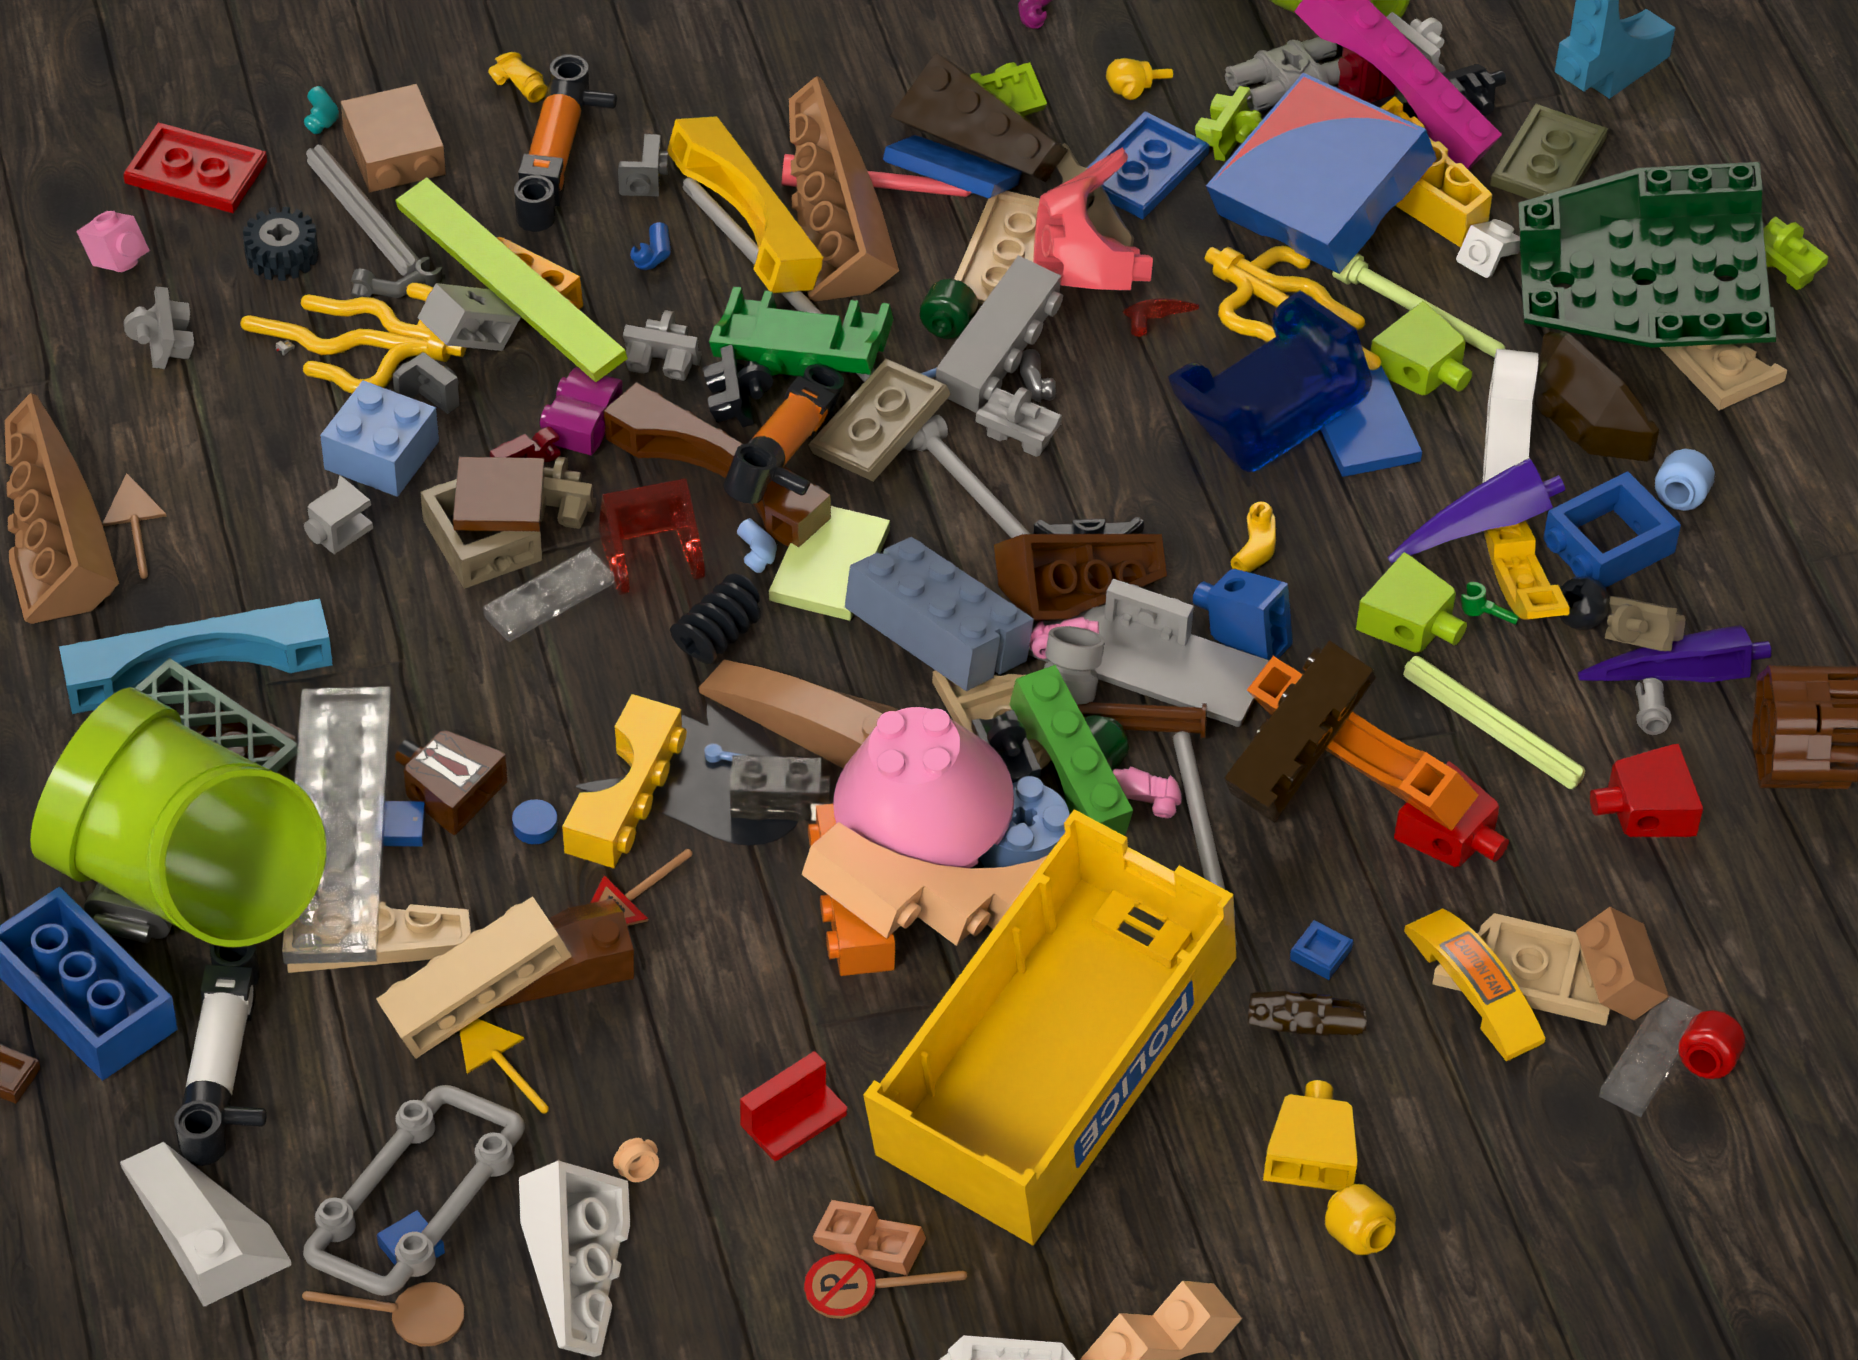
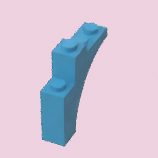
(1611, 50)

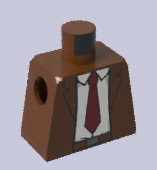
(451, 777)

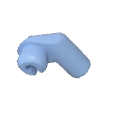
(761, 543)

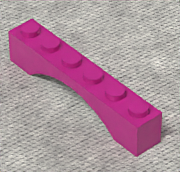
(1431, 95)

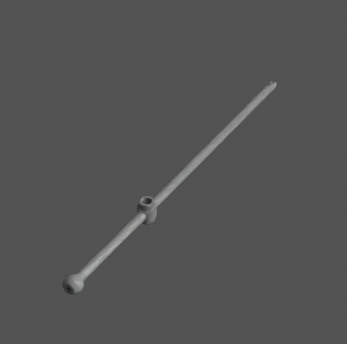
(931, 433)

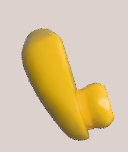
(1261, 539)

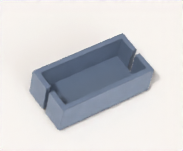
(938, 613)

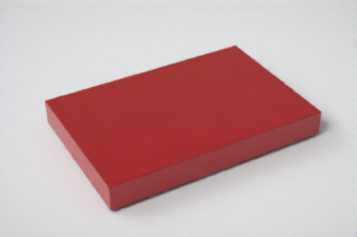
(195, 167)

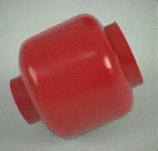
(1711, 1044)

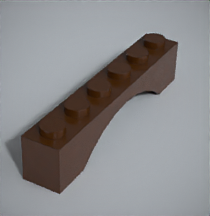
(656, 428)

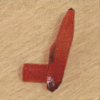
(1155, 308)

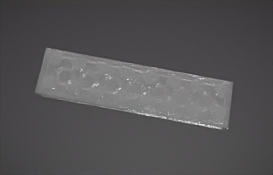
(345, 775)

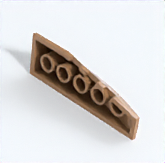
(836, 199)
(60, 542)
(800, 711)

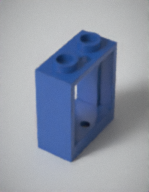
(1637, 508)

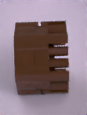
(1797, 724)

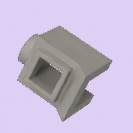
(337, 517)

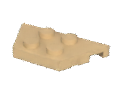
(982, 702)
(1544, 965)

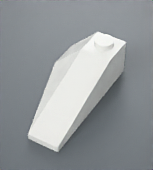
(205, 1227)
(574, 1237)

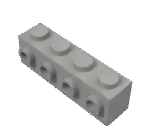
(999, 333)

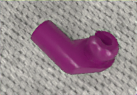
(1032, 13)

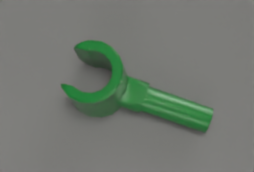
(1476, 604)

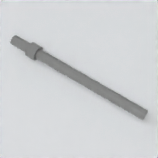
(1198, 809)

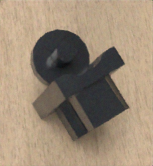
(739, 383)
(1009, 740)

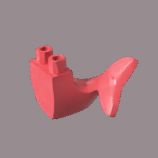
(1071, 244)

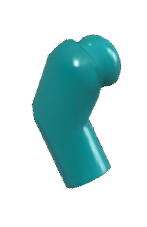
(323, 112)

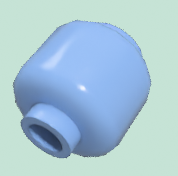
(1684, 479)

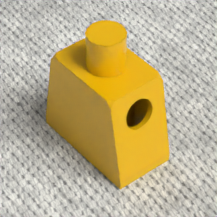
(1313, 1141)

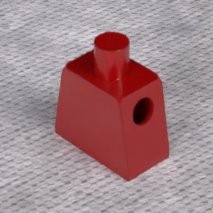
(1651, 795)
(1471, 834)

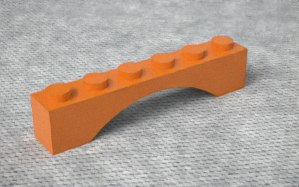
(1387, 761)

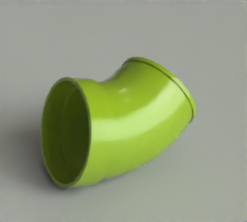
(180, 824)

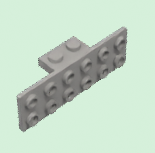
(1157, 656)

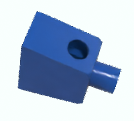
(1248, 613)

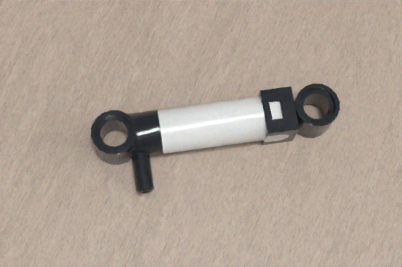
(227, 1003)

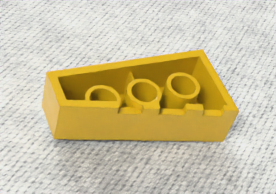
(1447, 194)

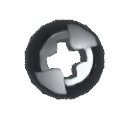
(1587, 602)

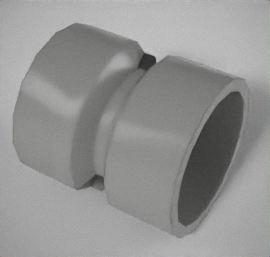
(1076, 656)

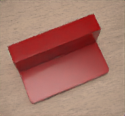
(791, 1107)

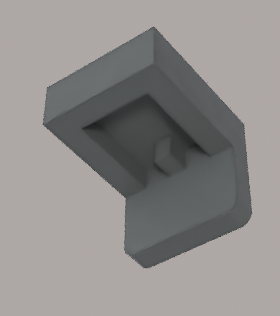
(644, 176)
(429, 379)

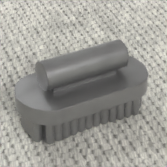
(123, 917)

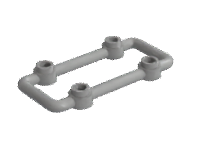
(414, 1250)

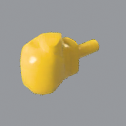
(1131, 76)

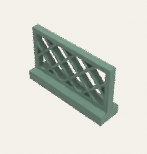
(233, 713)

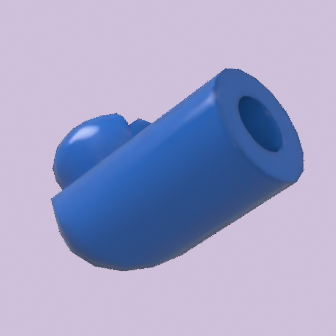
(655, 253)

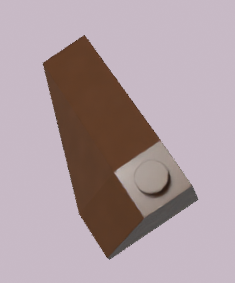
(1070, 573)

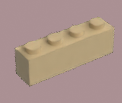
(473, 977)

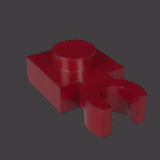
(523, 447)

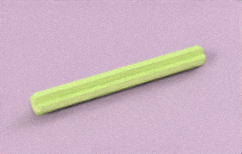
(1494, 722)

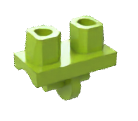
(1230, 123)
(1792, 252)

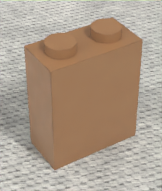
(393, 138)

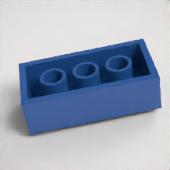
(83, 984)

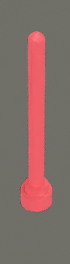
(889, 181)

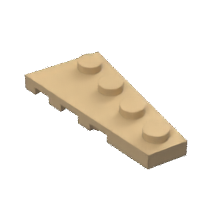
(409, 936)

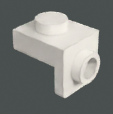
(1486, 245)

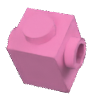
(113, 241)

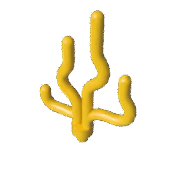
(1254, 279)
(402, 340)

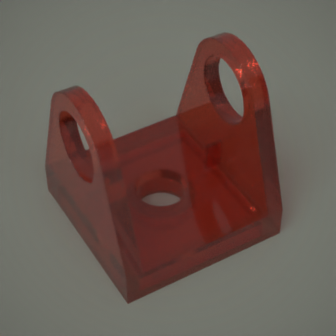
(645, 513)

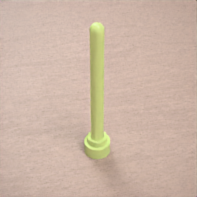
(1358, 272)

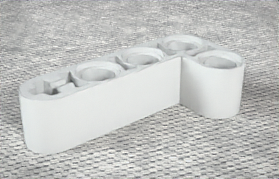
(1509, 410)

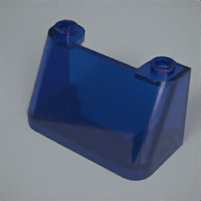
(1282, 388)

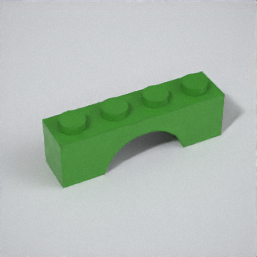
(1055, 721)

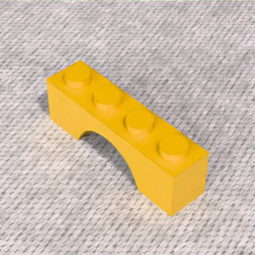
(605, 820)

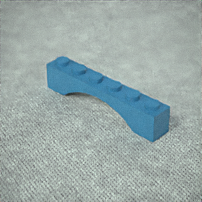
(280, 637)

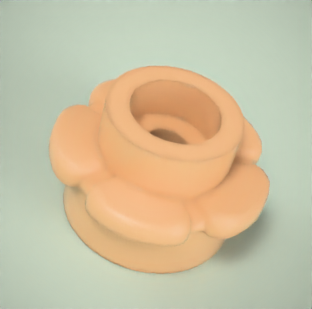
(637, 1159)

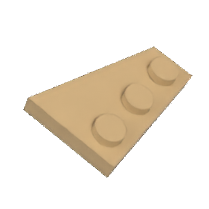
(1725, 371)

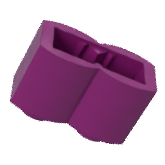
(579, 410)

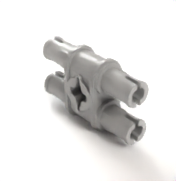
(1281, 69)

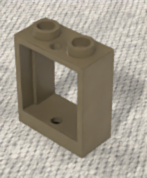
(476, 561)

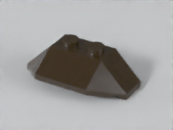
(1591, 402)

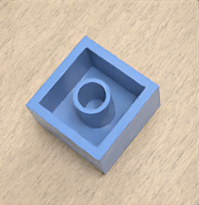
(379, 438)

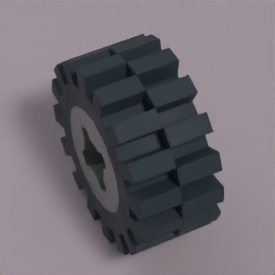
(280, 243)

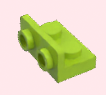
(1016, 87)

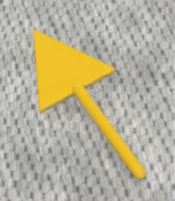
(486, 1042)

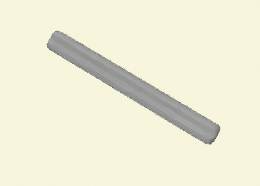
(362, 209)

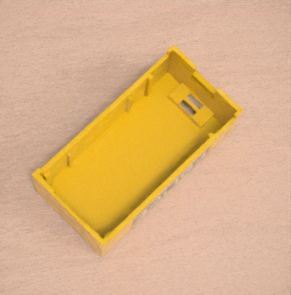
(1053, 1029)

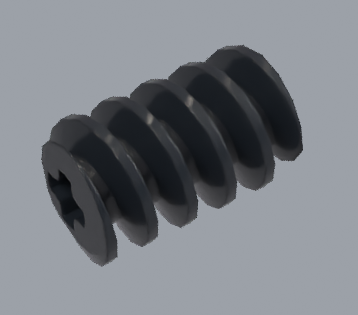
(718, 619)

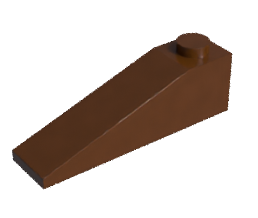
(598, 947)

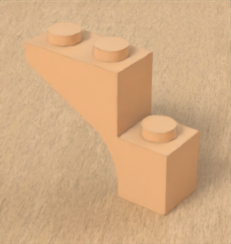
(1187, 1323)

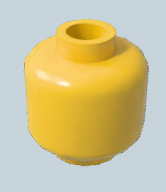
(1360, 1219)

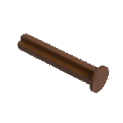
(1151, 716)

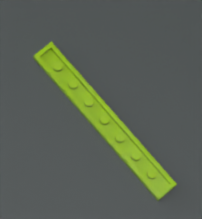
(512, 280)

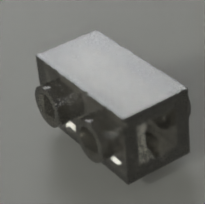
(777, 787)

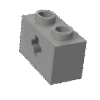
(468, 317)

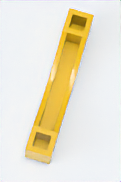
(712, 156)

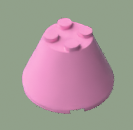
(926, 789)

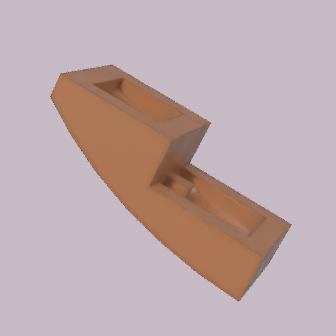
(859, 1232)

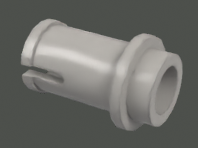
(1653, 714)

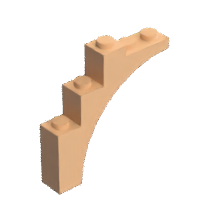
(896, 889)

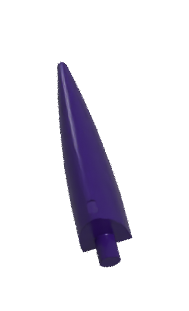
(1496, 503)
(1697, 657)

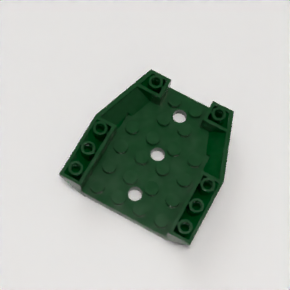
(1659, 226)

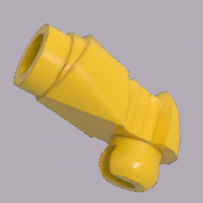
(523, 76)

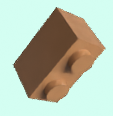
(1622, 963)

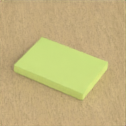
(818, 570)

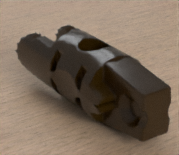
(1306, 1013)

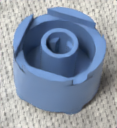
(1034, 825)

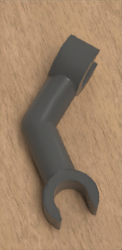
(367, 284)

